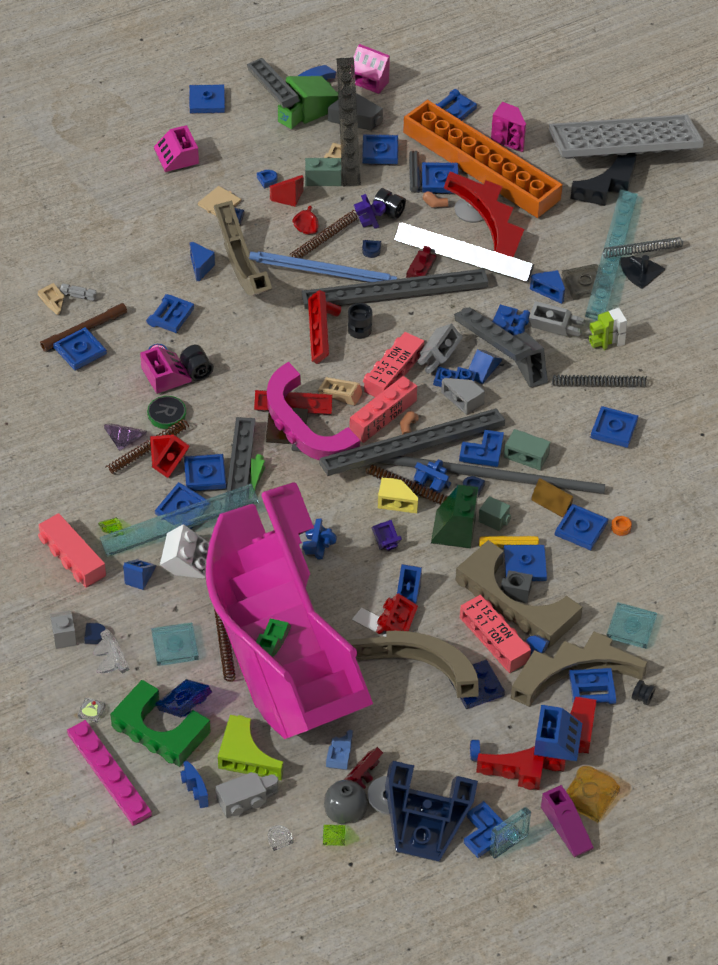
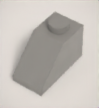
(463, 393)
(63, 629)

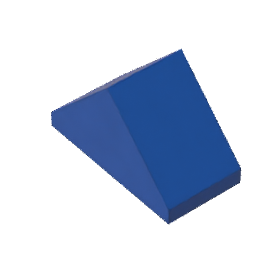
(202, 260)
(549, 285)
(484, 364)
(138, 573)
(410, 582)

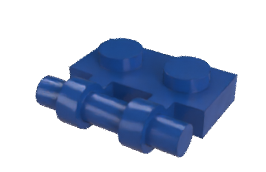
(507, 316)

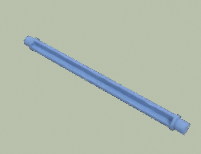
(319, 267)

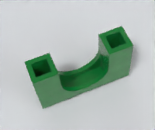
(172, 745)

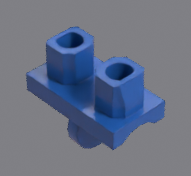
(433, 472)
(321, 539)

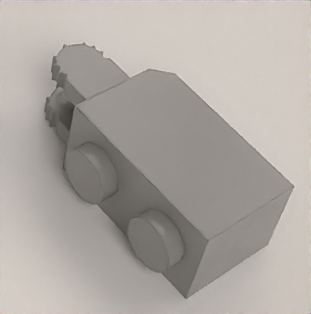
(555, 319)
(439, 347)
(245, 793)

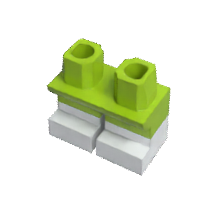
(608, 329)

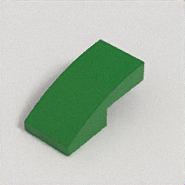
(274, 636)

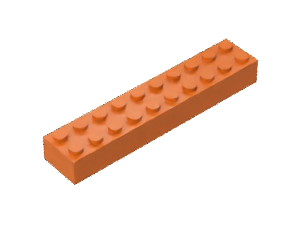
(482, 158)

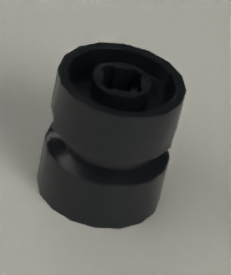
(394, 203)
(360, 320)
(196, 362)

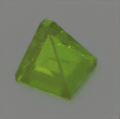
(110, 525)
(334, 835)

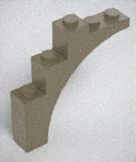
(545, 671)

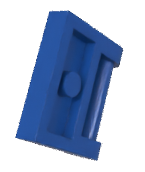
(462, 106)
(174, 317)
(593, 680)

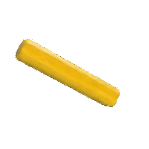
(500, 541)

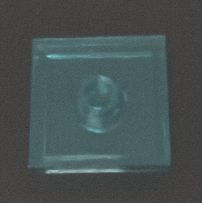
(631, 625)
(174, 644)
(510, 832)

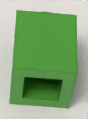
(290, 115)

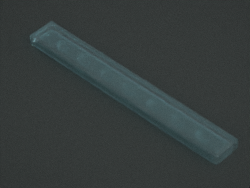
(189, 516)

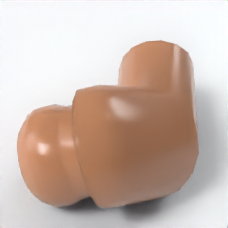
(433, 201)
(410, 417)

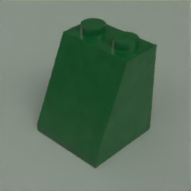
(456, 518)

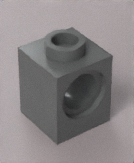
(517, 586)

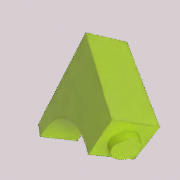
(241, 754)

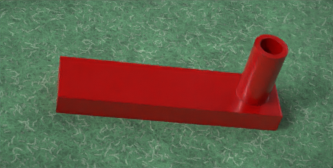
(318, 311)

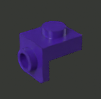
(386, 535)

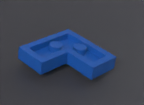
(486, 453)
(485, 820)

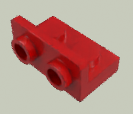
(397, 614)

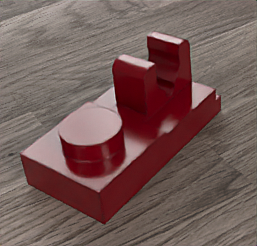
(422, 263)
(360, 771)

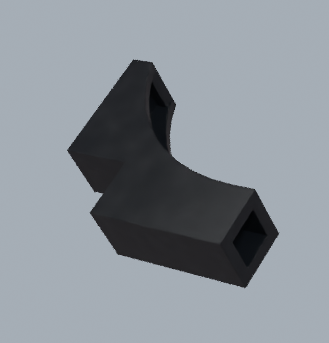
(614, 179)

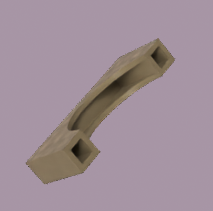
(545, 621)

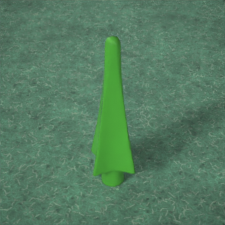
(257, 469)

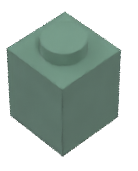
(494, 513)

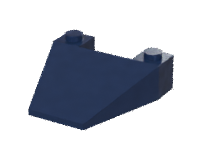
(421, 820)

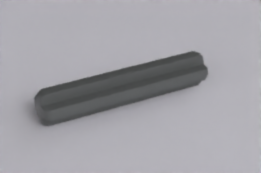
(414, 171)

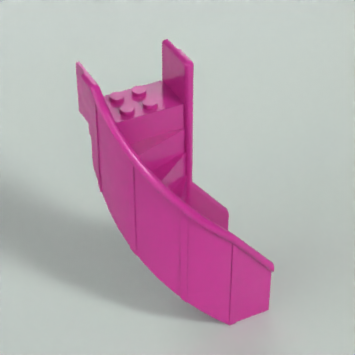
(266, 577)

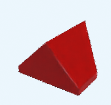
(287, 191)
(167, 453)

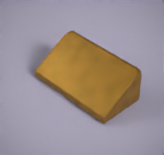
(552, 498)

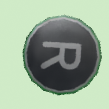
(166, 411)

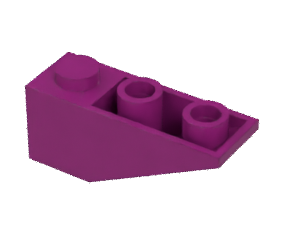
(566, 820)

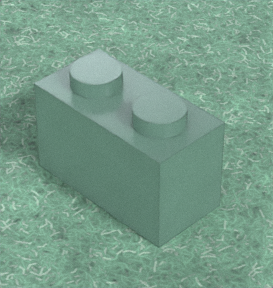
(322, 171)
(527, 449)

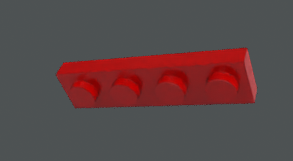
(312, 401)

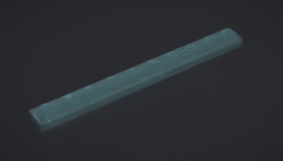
(608, 266)

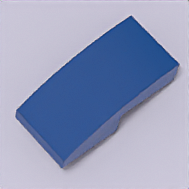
(324, 71)
(461, 373)
(194, 783)

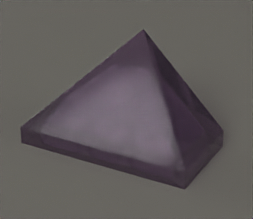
(123, 435)

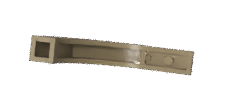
(248, 275)
(425, 649)

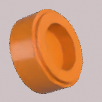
(621, 525)

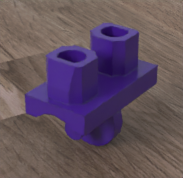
(369, 211)

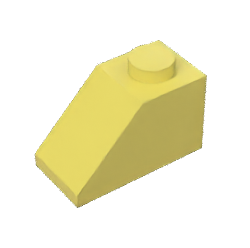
(396, 496)

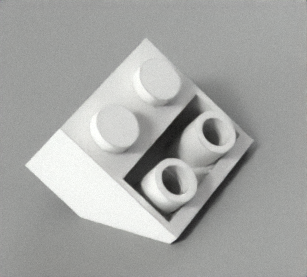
(185, 553)

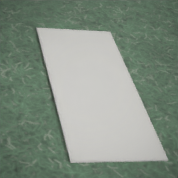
(368, 620)

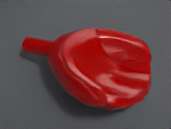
(306, 221)

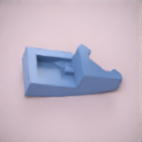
(339, 751)

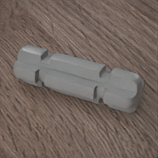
(79, 292)

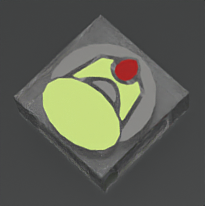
(91, 710)

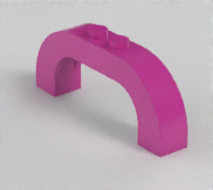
(297, 432)

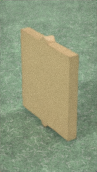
(217, 196)

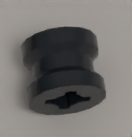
(643, 692)

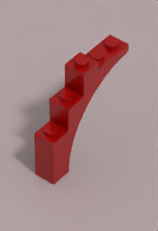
(496, 214)
(529, 767)

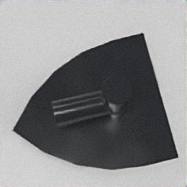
(640, 270)

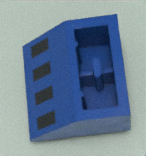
(557, 734)

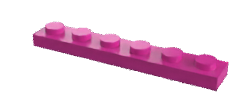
(109, 773)

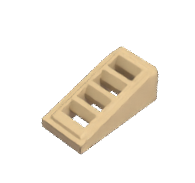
(352, 393)

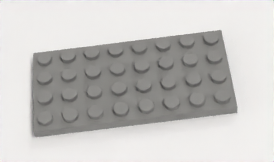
(625, 136)

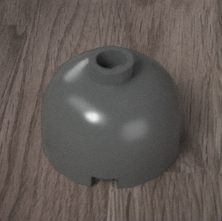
(345, 802)

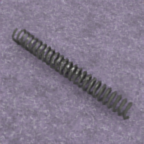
(642, 244)
(598, 380)

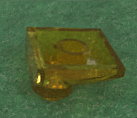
(592, 792)

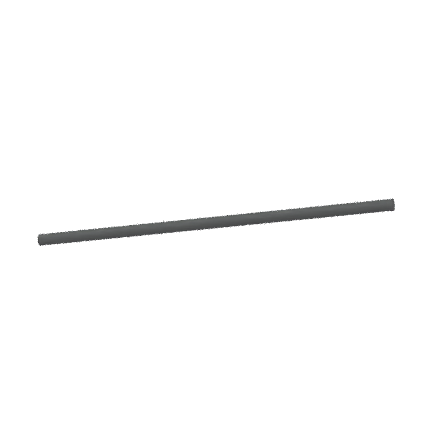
(496, 474)

